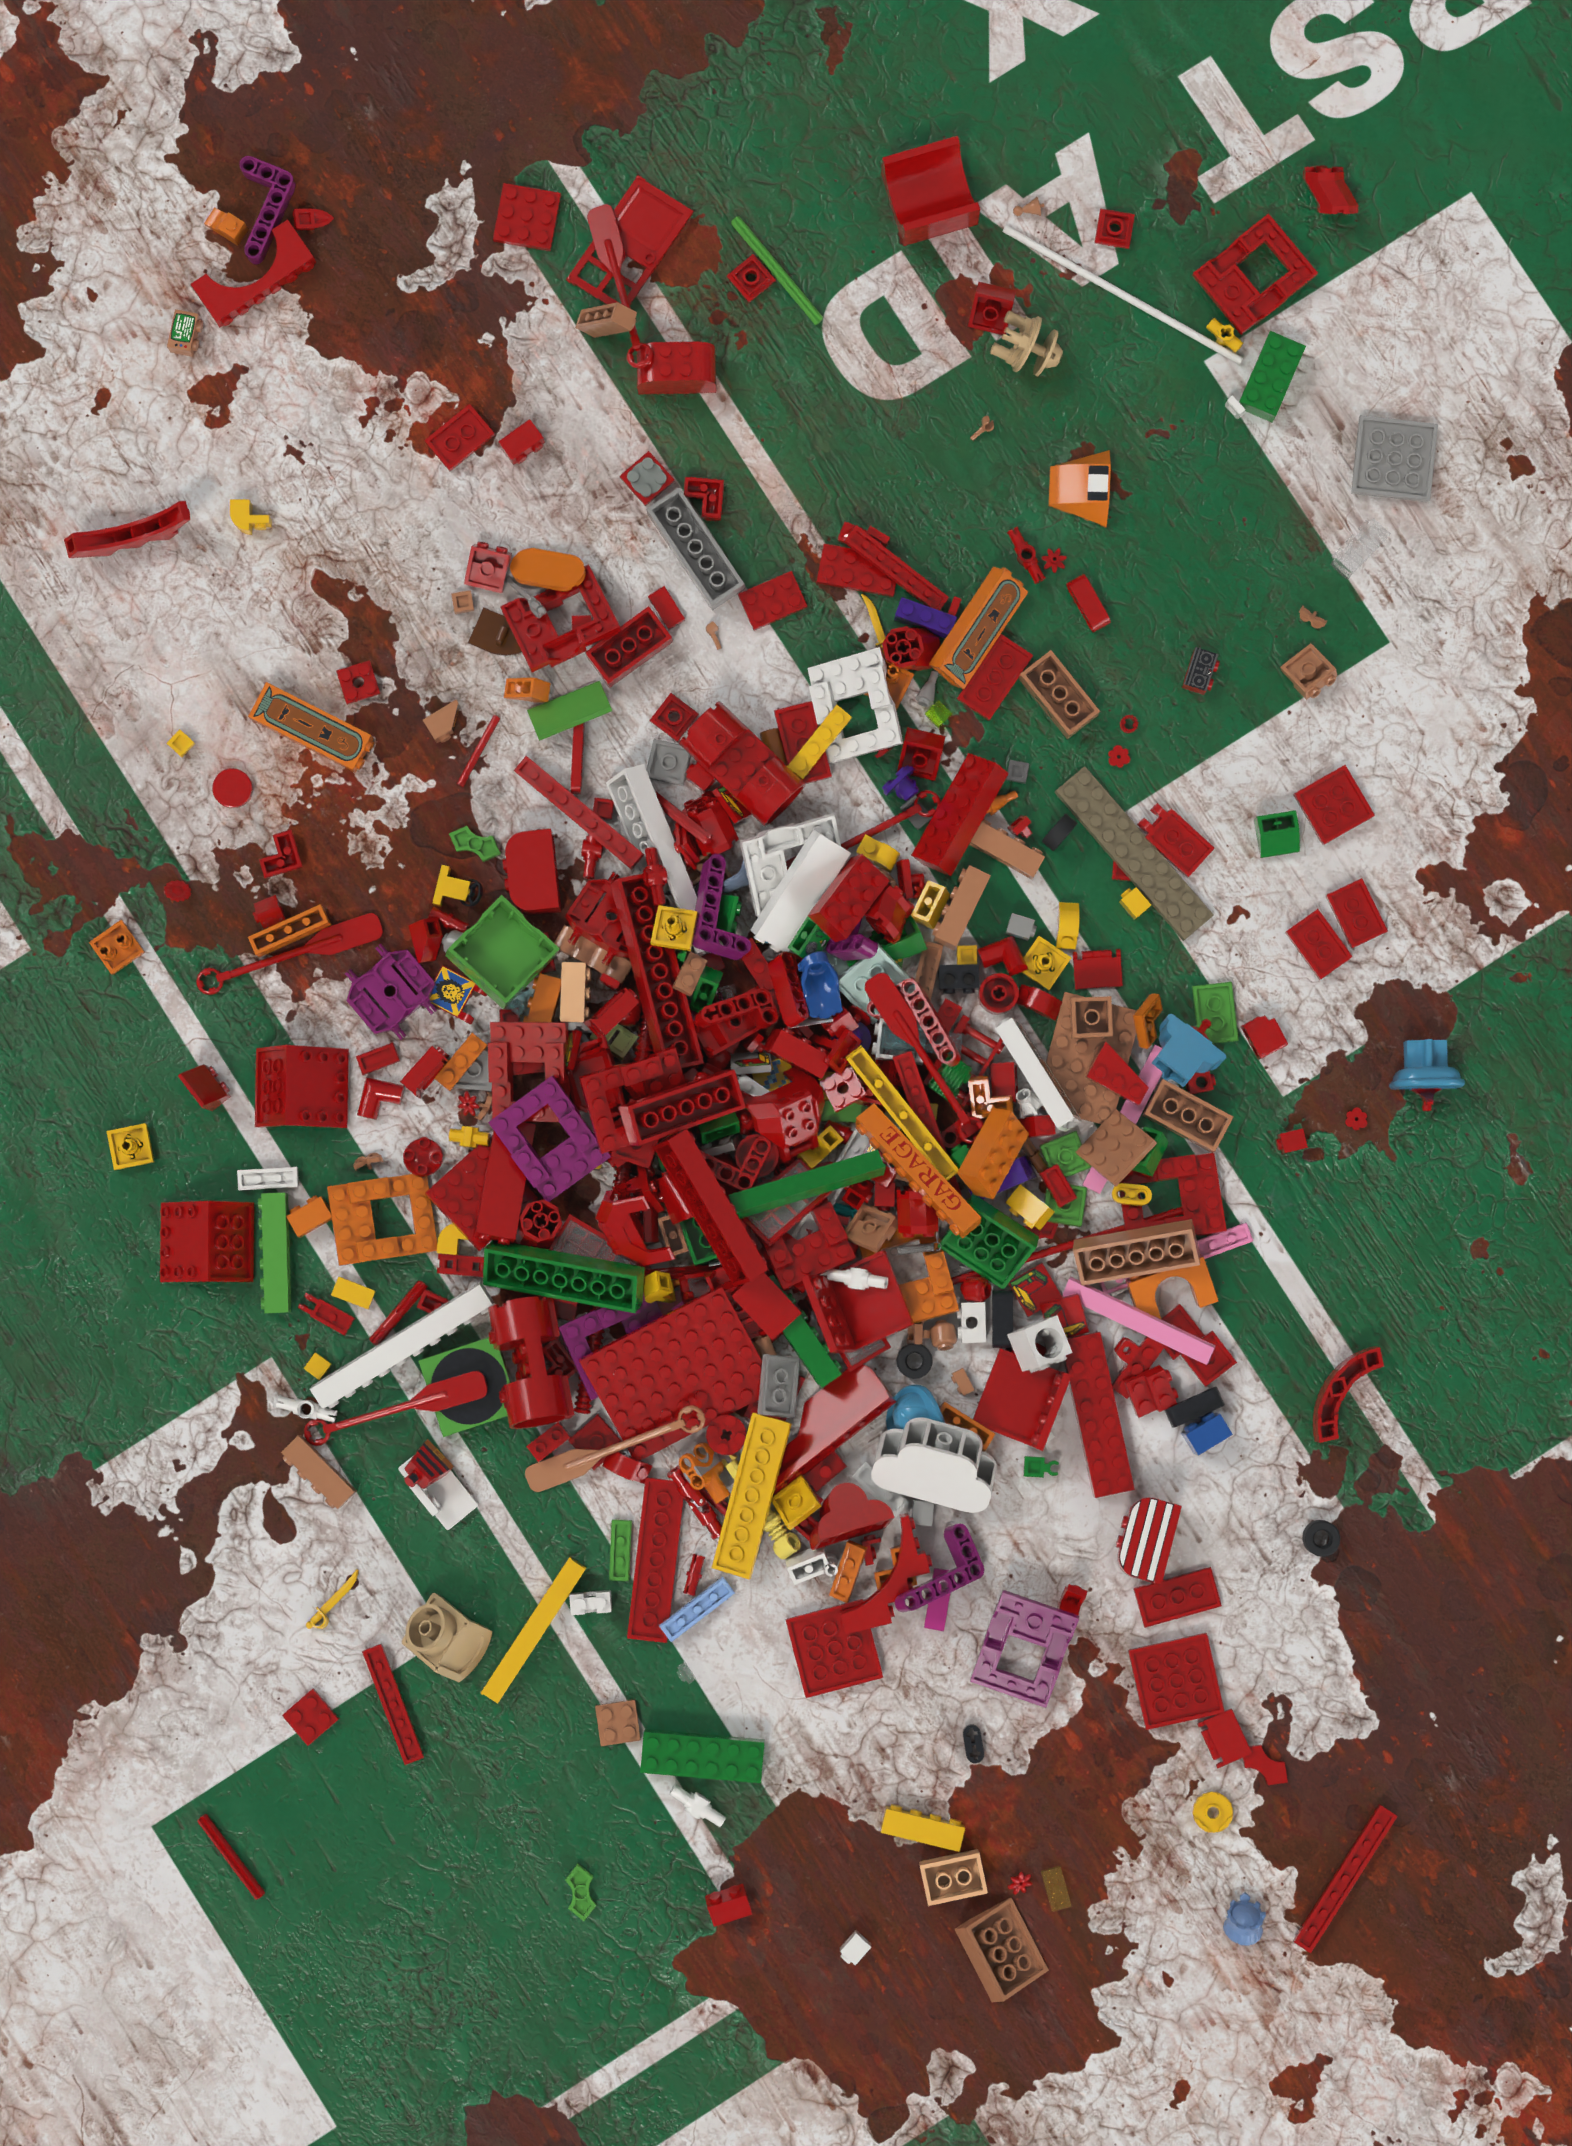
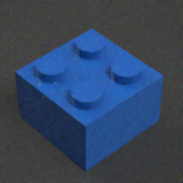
(1206, 1433)

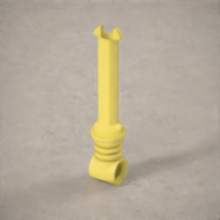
(785, 1543)

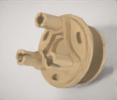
(1024, 343)

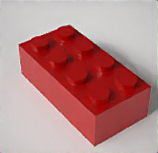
(630, 647)
(848, 898)

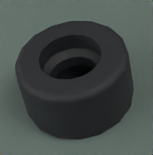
(902, 1360)
(1308, 1538)

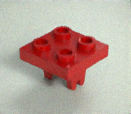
(646, 1185)

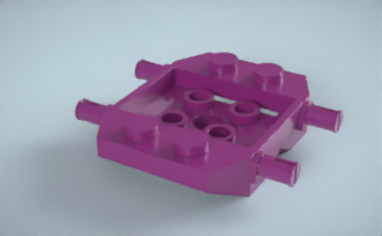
(404, 1000)

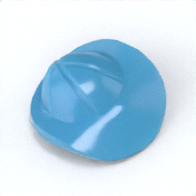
(912, 1403)

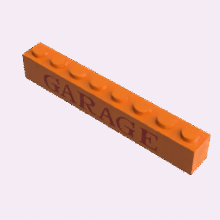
(918, 1171)

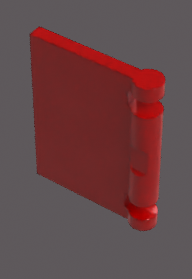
(1097, 969)
(1225, 1738)

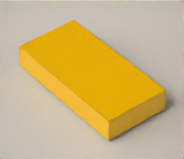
(353, 1293)

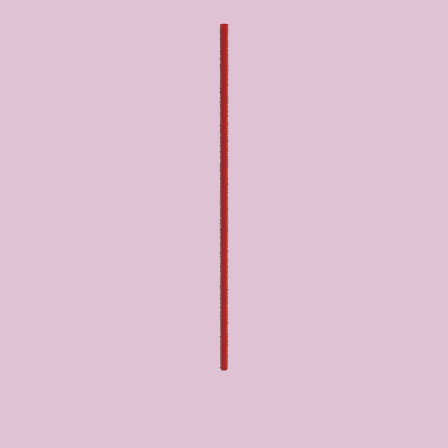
(1069, 1245)

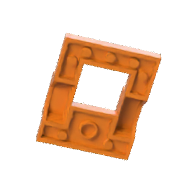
(354, 1220)
(930, 1295)

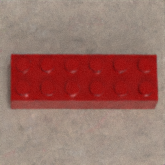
(959, 814)
(682, 1107)

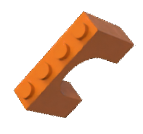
(1143, 1287)

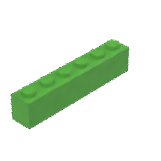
(276, 1253)

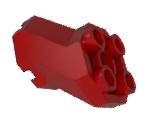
(1330, 189)
(910, 648)
(713, 818)
(889, 913)
(914, 1215)
(538, 1225)

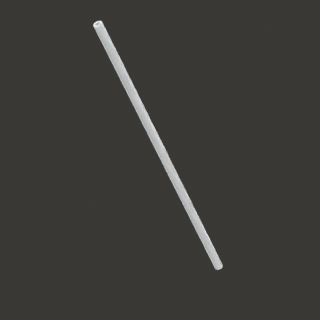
(1122, 294)

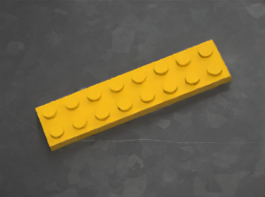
(751, 1495)

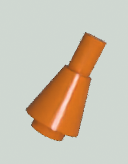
(1000, 801)

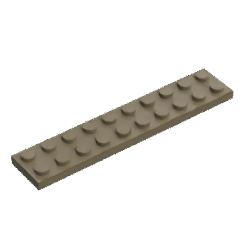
(1134, 853)

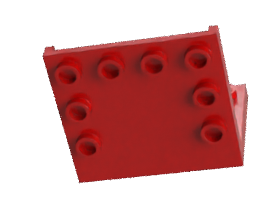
(301, 1086)
(207, 1241)
(857, 1316)
(1021, 1402)

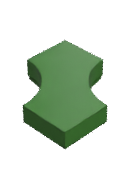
(484, 847)
(582, 1902)

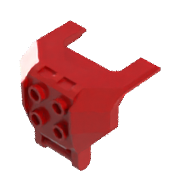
(591, 1058)
(789, 1114)
(620, 1222)

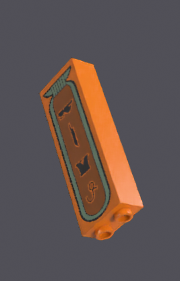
(978, 627)
(311, 727)

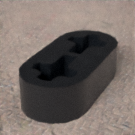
(968, 1744)

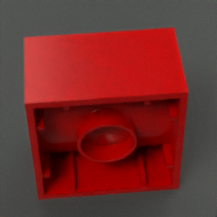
(929, 191)

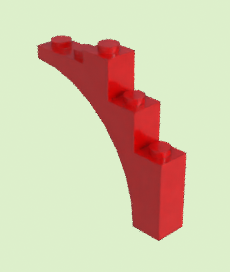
(135, 534)
(910, 1563)

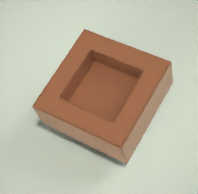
(462, 602)

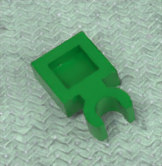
(1036, 1467)

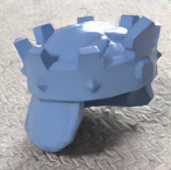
(1244, 1921)

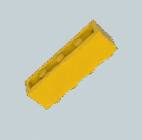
(922, 1828)

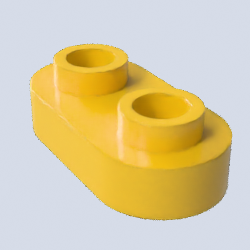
(1131, 1194)

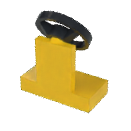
(455, 889)

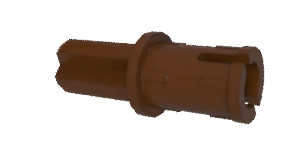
(1033, 1155)

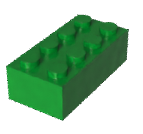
(1271, 376)

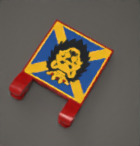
(453, 993)

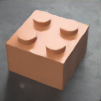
(1091, 1017)

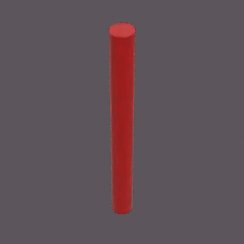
(478, 751)

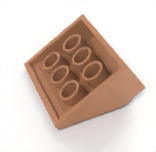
(1001, 1950)

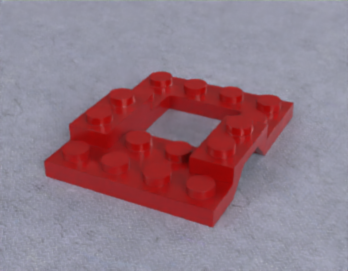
(1234, 291)
(538, 636)
(526, 1043)
(657, 1073)
(1197, 1189)
(812, 1253)

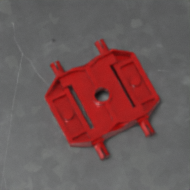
(598, 928)

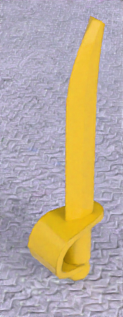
(875, 620)
(321, 1613)

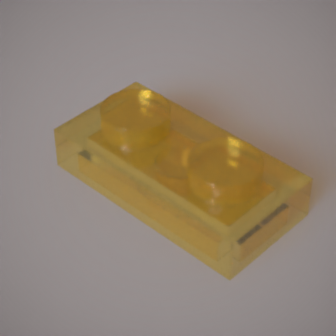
(1056, 1888)

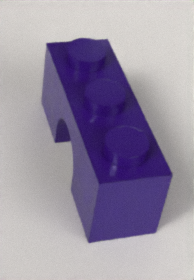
(914, 613)

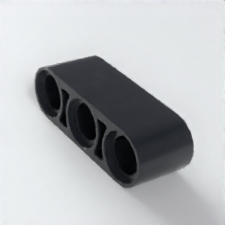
(1002, 1318)
(1194, 1407)

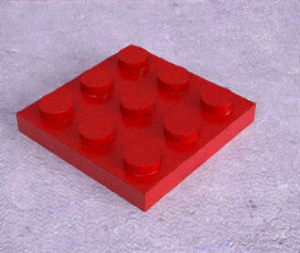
(527, 217)
(1334, 805)

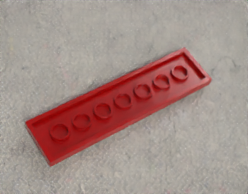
(655, 1560)

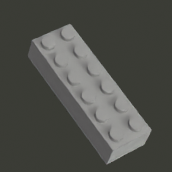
(695, 549)

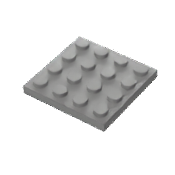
(1394, 458)

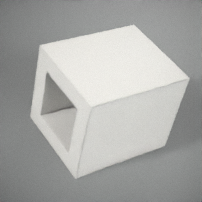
(854, 1948)

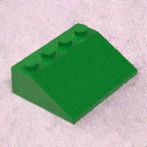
(994, 1247)

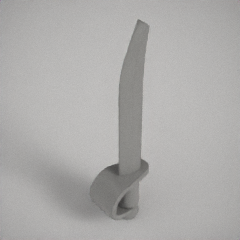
(535, 606)

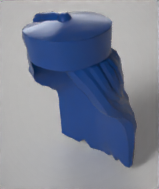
(820, 986)

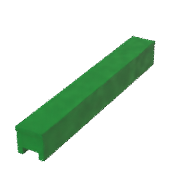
(807, 1184)

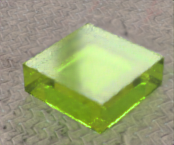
(938, 714)

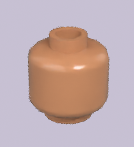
(943, 1335)

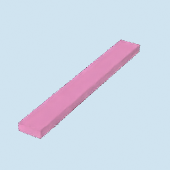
(1150, 1076)
(1209, 1247)
(1141, 1321)

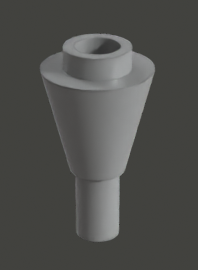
(926, 695)

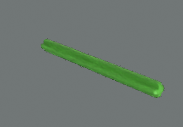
(777, 270)

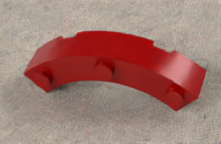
(1336, 1387)

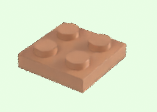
(618, 1722)

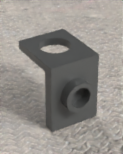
(917, 820)

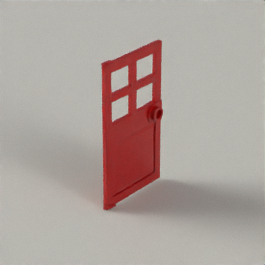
(647, 227)

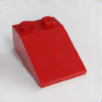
(205, 1086)

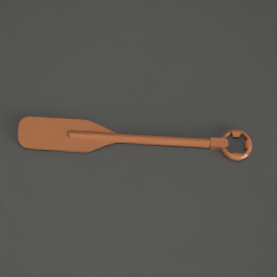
(579, 1461)

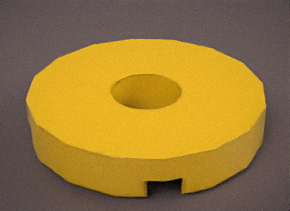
(1208, 1800)

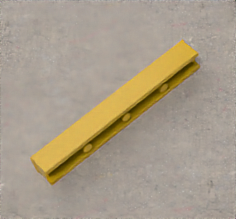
(901, 1112)
(533, 1630)

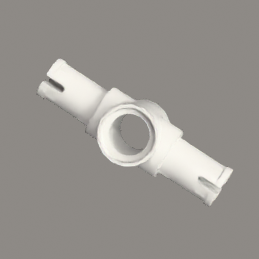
(857, 1278)
(316, 1410)
(697, 1805)

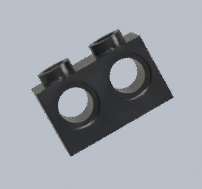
(958, 973)

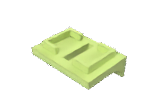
(621, 1043)

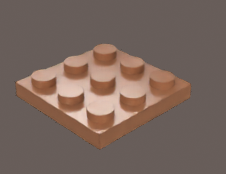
(1116, 1147)

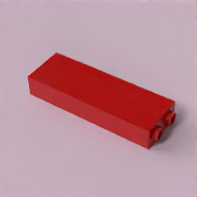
(502, 1192)

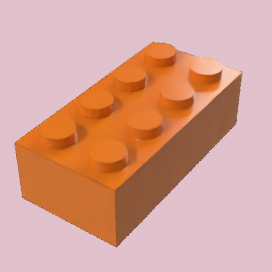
(993, 1153)

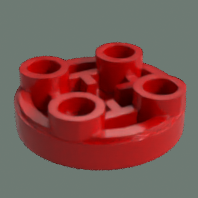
(232, 788)

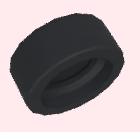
(1059, 832)

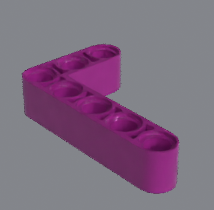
(269, 207)
(710, 912)
(854, 947)
(947, 1580)

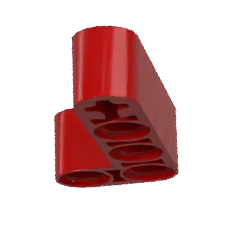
(788, 988)
(734, 1010)

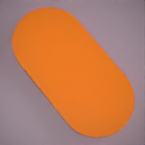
(547, 569)

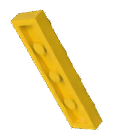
(819, 741)

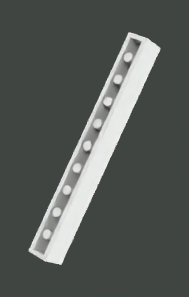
(402, 1345)

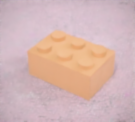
(575, 992)
(953, 1877)

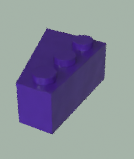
(1019, 1172)

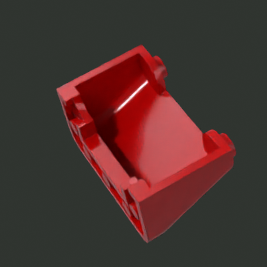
(675, 1204)

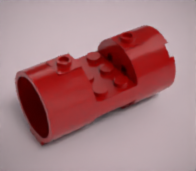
(742, 763)
(534, 1396)

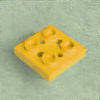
(675, 921)
(1057, 960)
(118, 1141)

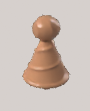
(1032, 207)

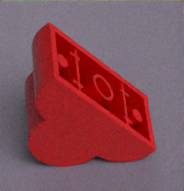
(847, 1515)

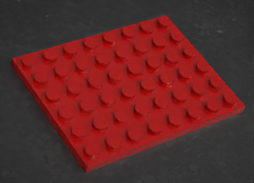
(676, 1361)

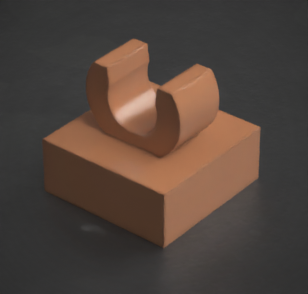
(916, 1333)

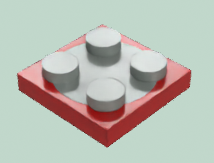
(647, 478)

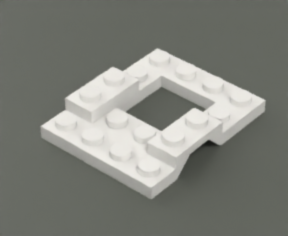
(847, 679)
(765, 855)

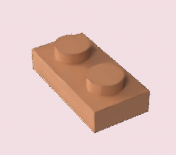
(689, 973)

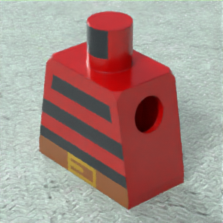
(427, 1466)

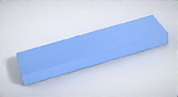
(696, 1609)

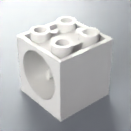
(1055, 1341)

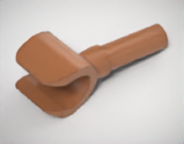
(986, 426)
(711, 628)

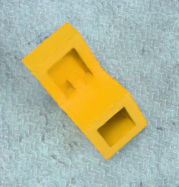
(243, 519)
(880, 853)
(1067, 925)
(828, 1141)
(449, 1240)
(658, 1288)

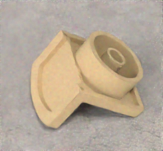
(446, 1638)

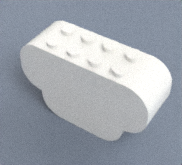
(935, 1465)

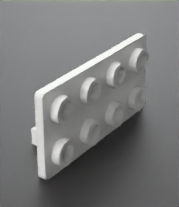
(444, 1498)

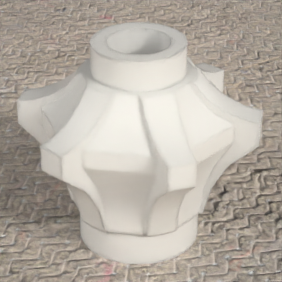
(1027, 1103)

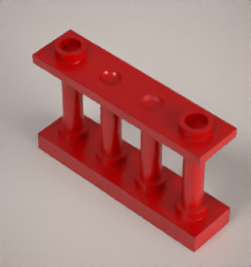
(964, 1027)

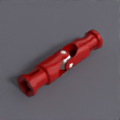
(695, 1500)

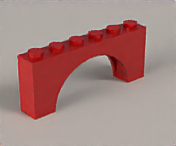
(228, 302)

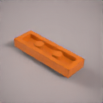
(461, 1062)
(848, 1571)

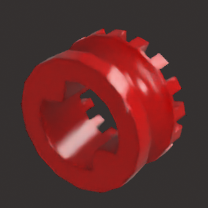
(1134, 726)

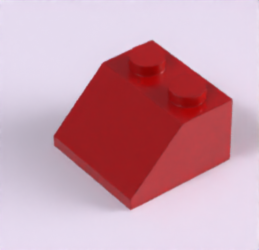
(991, 307)
(922, 752)

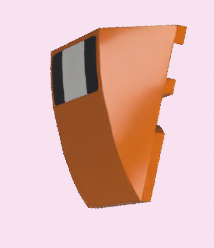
(1082, 487)

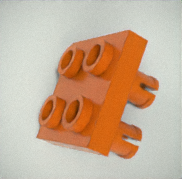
(897, 682)
(117, 947)

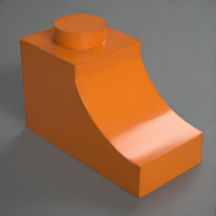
(226, 225)
(527, 689)

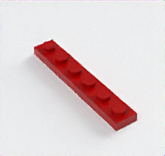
(895, 568)
(393, 1704)

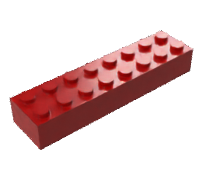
(711, 1207)
(1097, 1416)

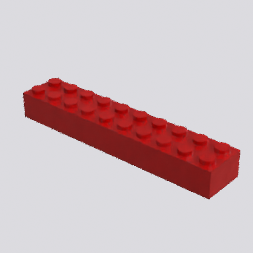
(655, 972)

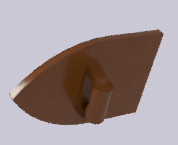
(494, 634)

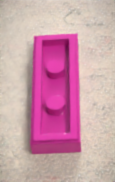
(937, 1609)

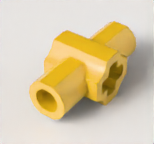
(1230, 341)
(469, 1137)

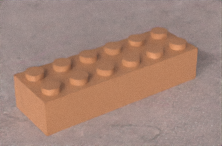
(1136, 1252)

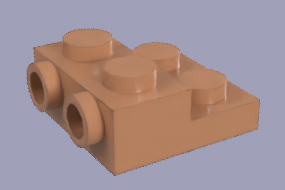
(1309, 672)
(871, 1227)

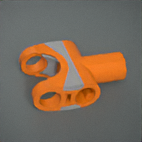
(705, 1472)

